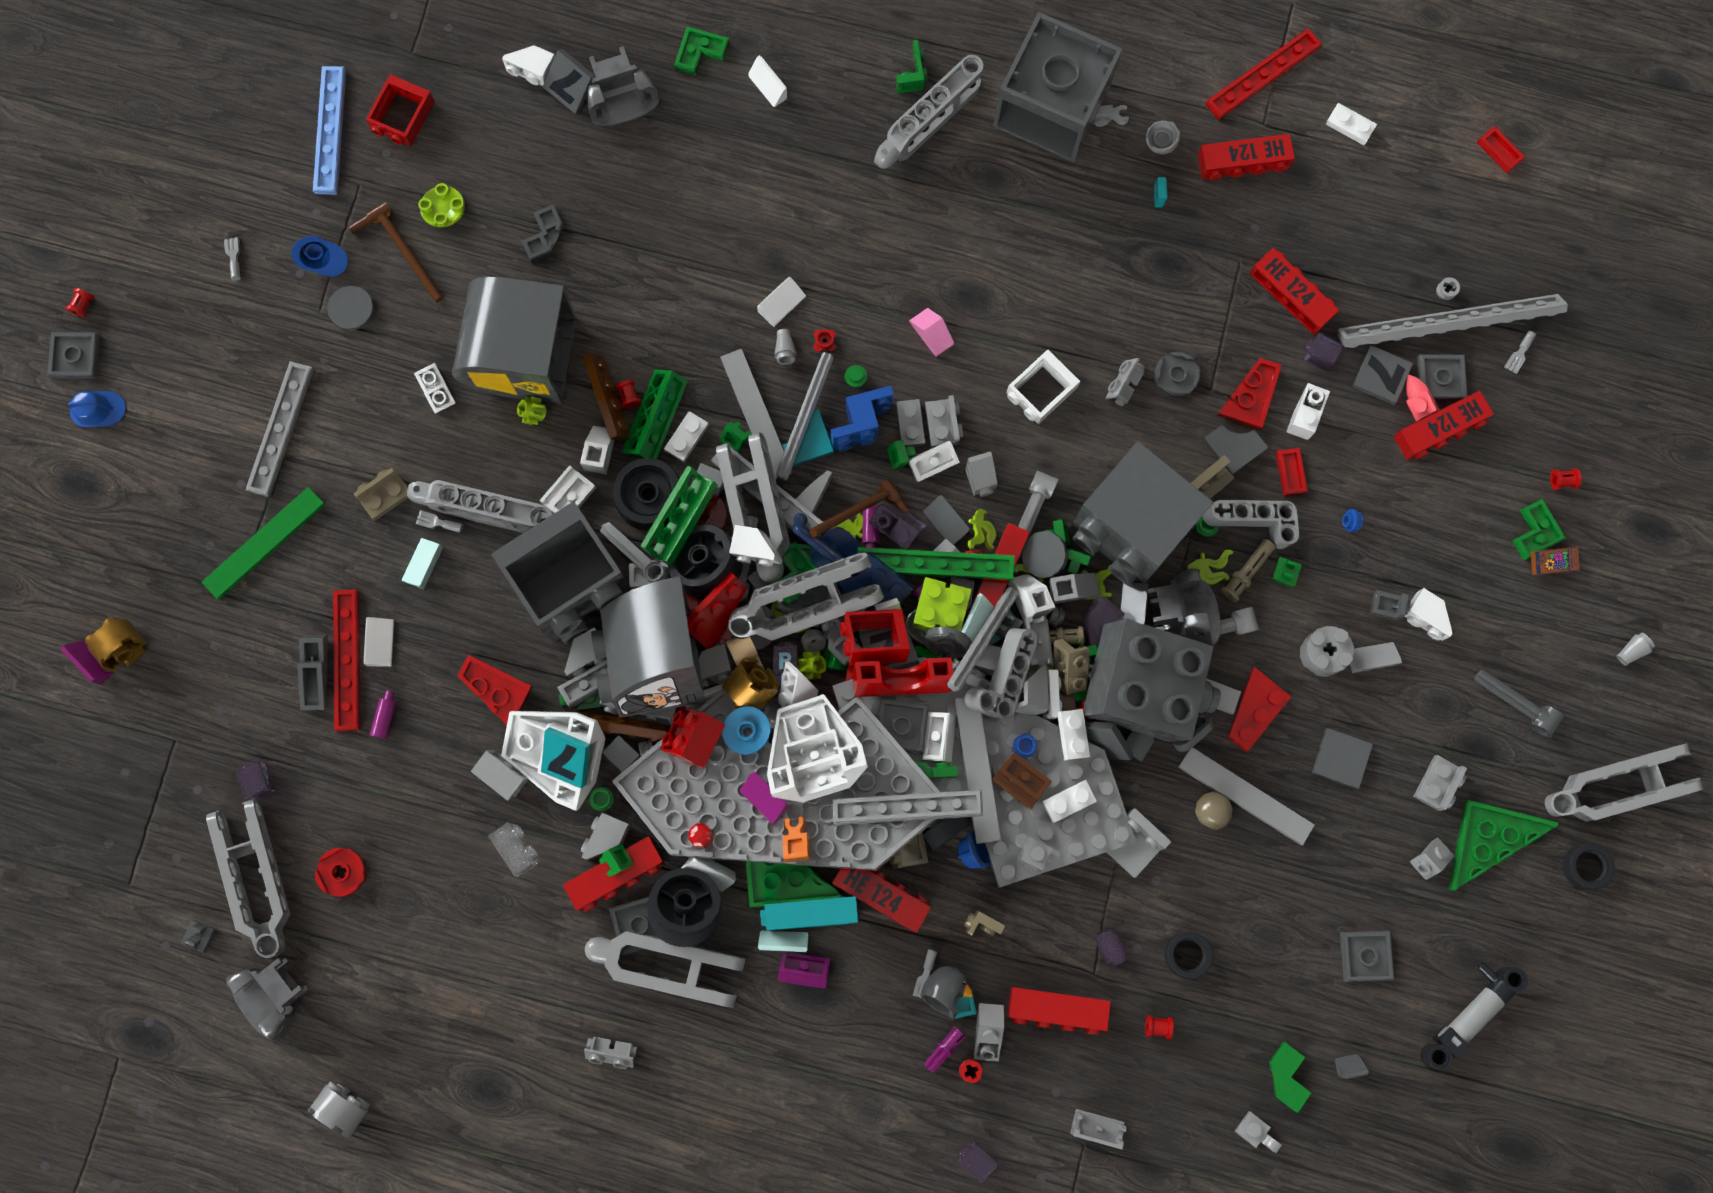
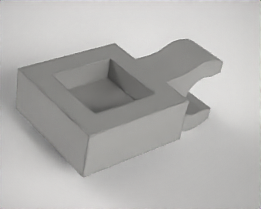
(1108, 113)
(1255, 1131)

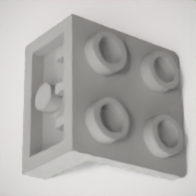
(1148, 844)

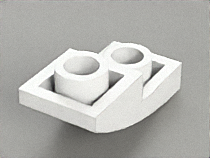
(435, 388)

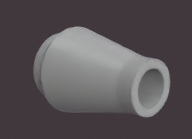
(785, 349)
(1637, 647)

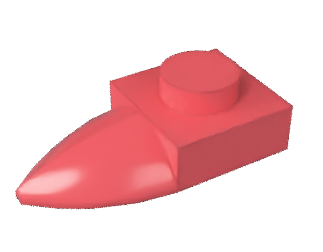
(1419, 398)

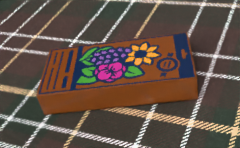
(1555, 560)

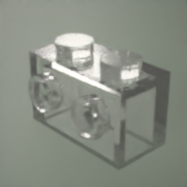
(514, 849)

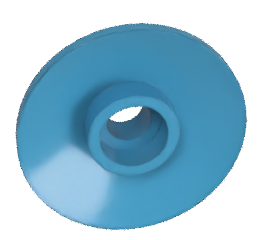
(741, 720)

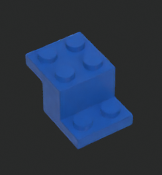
(862, 419)

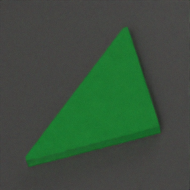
(1489, 837)
(785, 883)

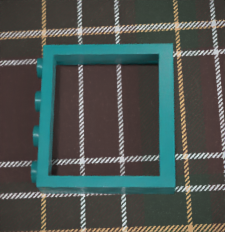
(809, 913)

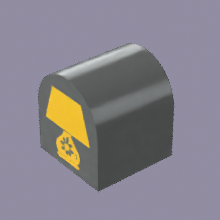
(515, 339)

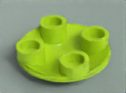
(442, 206)

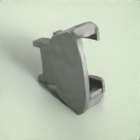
(616, 95)
(1188, 608)
(267, 997)

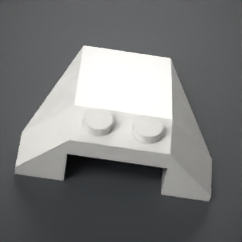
(525, 748)
(813, 752)

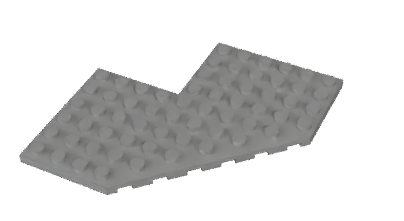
(678, 795)
(1073, 838)

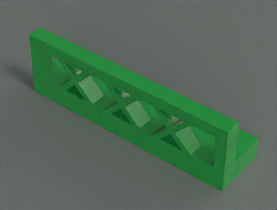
(658, 415)
(681, 518)

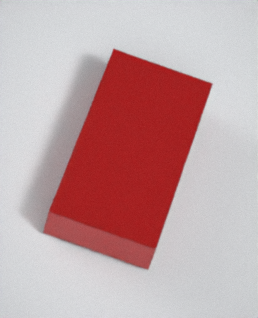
(1500, 149)
(1291, 472)

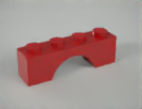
(929, 677)

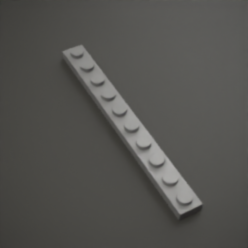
(1452, 320)

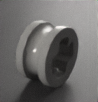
(1440, 290)

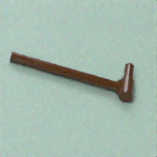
(381, 215)
(887, 492)

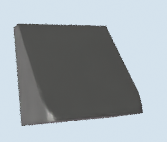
(1350, 1067)

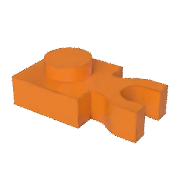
(796, 844)

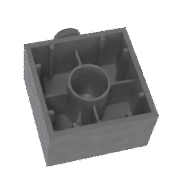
(1150, 681)

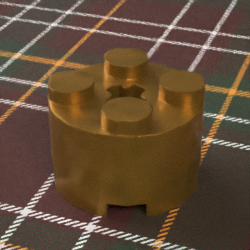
(115, 644)
(751, 685)

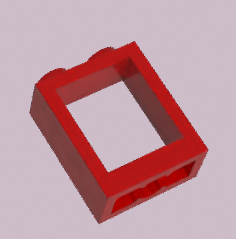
(409, 91)
(875, 620)

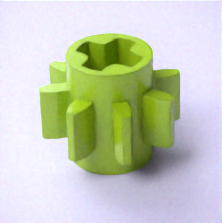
(531, 410)
(812, 665)

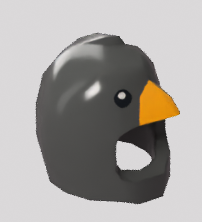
(944, 989)

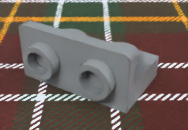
(943, 421)
(1440, 784)

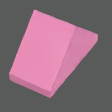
(932, 331)

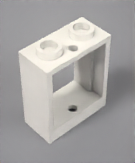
(1058, 371)

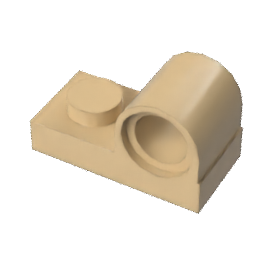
(742, 648)

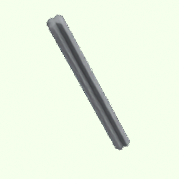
(804, 416)
(982, 639)

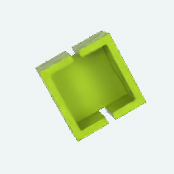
(941, 606)

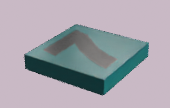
(565, 757)

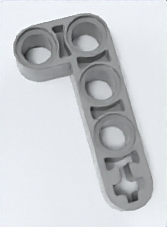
(1251, 518)
(1008, 676)

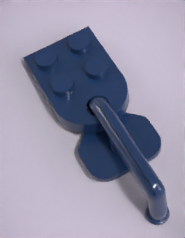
(841, 544)

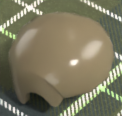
(1214, 810)

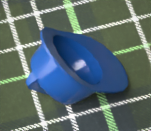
(319, 256)
(96, 408)
(973, 854)

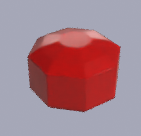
(700, 835)

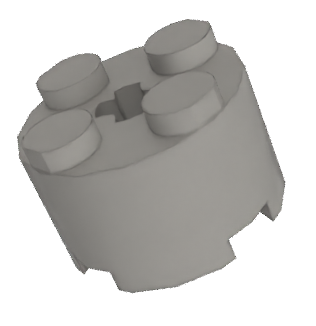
(1322, 662)
(338, 1109)

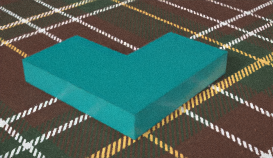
(815, 441)

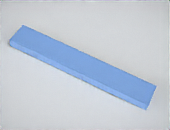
(329, 130)

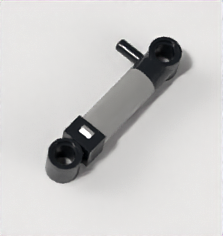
(1455, 1038)

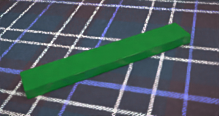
(263, 543)

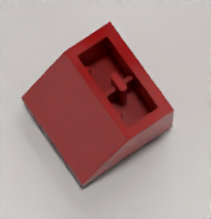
(692, 736)

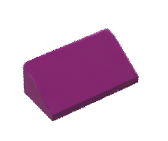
(85, 662)
(759, 794)
(803, 969)

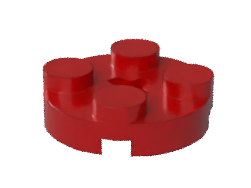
(328, 866)

